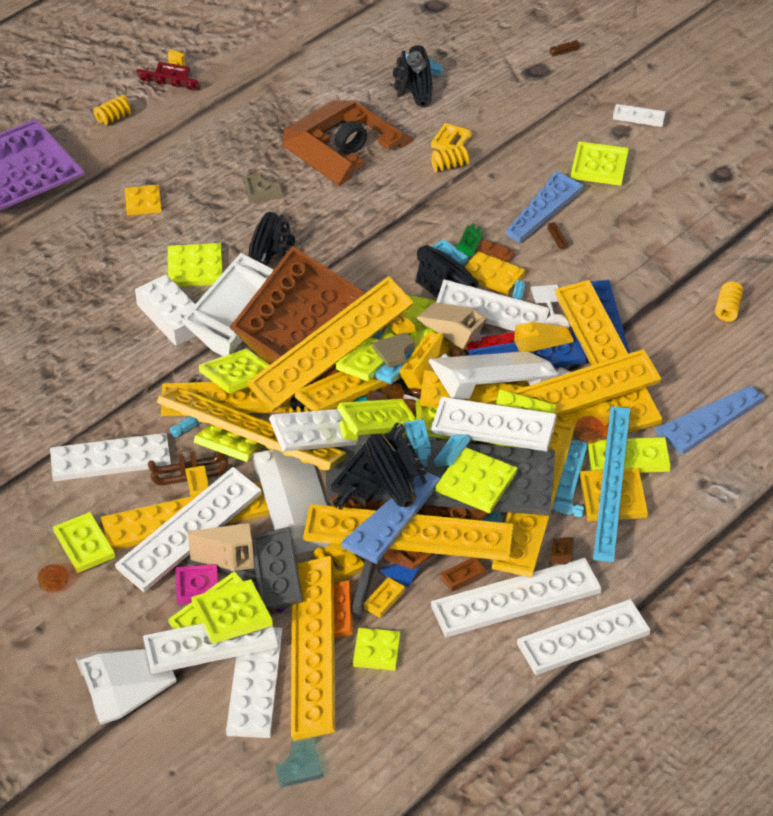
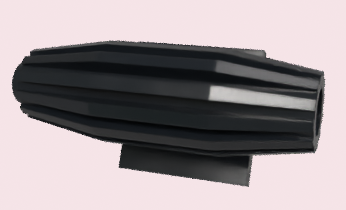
(419, 82)
(271, 236)
(439, 266)
(396, 467)

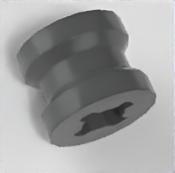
(416, 61)

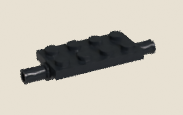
(359, 478)

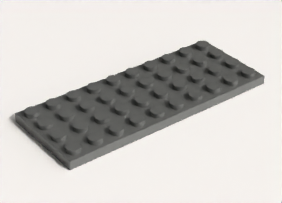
(526, 494)

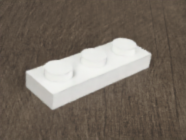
(639, 115)

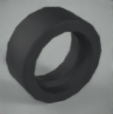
(343, 134)

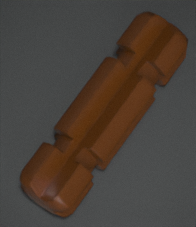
(564, 48)
(557, 235)

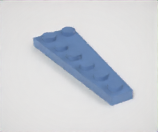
(554, 196)
(704, 422)
(385, 525)

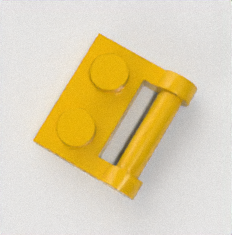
(448, 134)
(347, 561)

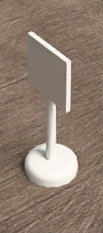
(546, 294)

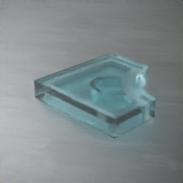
(301, 765)

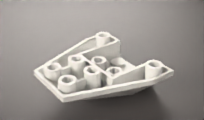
(120, 681)

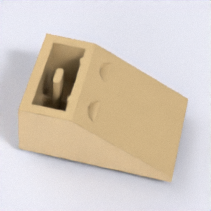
(454, 322)
(226, 546)

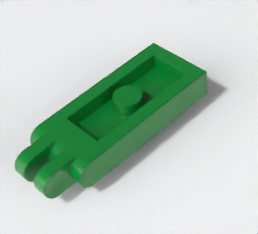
(469, 240)

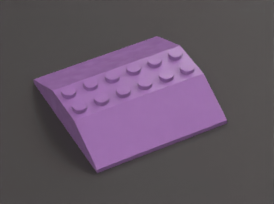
(32, 163)

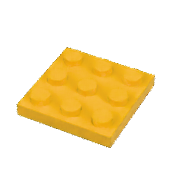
(632, 495)

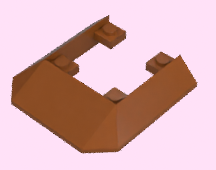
(309, 141)

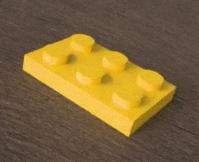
(494, 273)

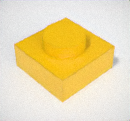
(176, 58)

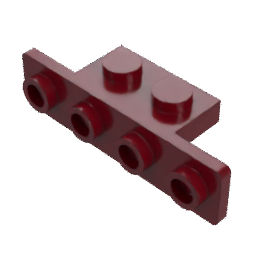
(170, 74)

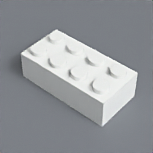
(166, 307)

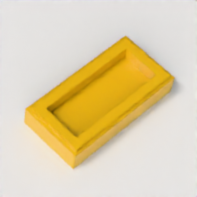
(196, 480)

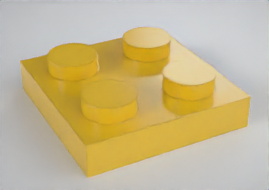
(143, 200)

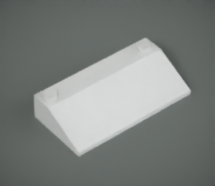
(216, 309)
(463, 372)
(289, 491)

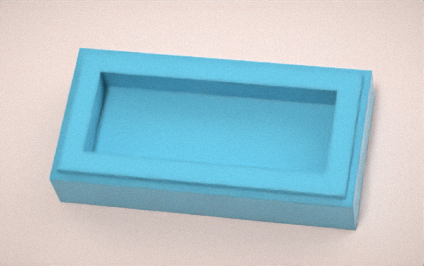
(451, 450)

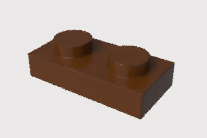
(562, 550)

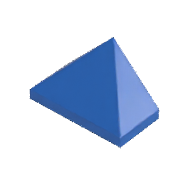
(399, 573)

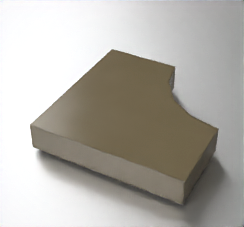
(260, 189)
(393, 349)

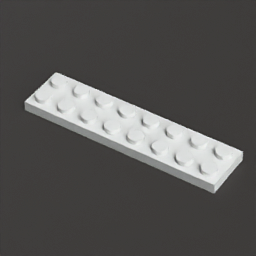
(170, 542)
(515, 597)

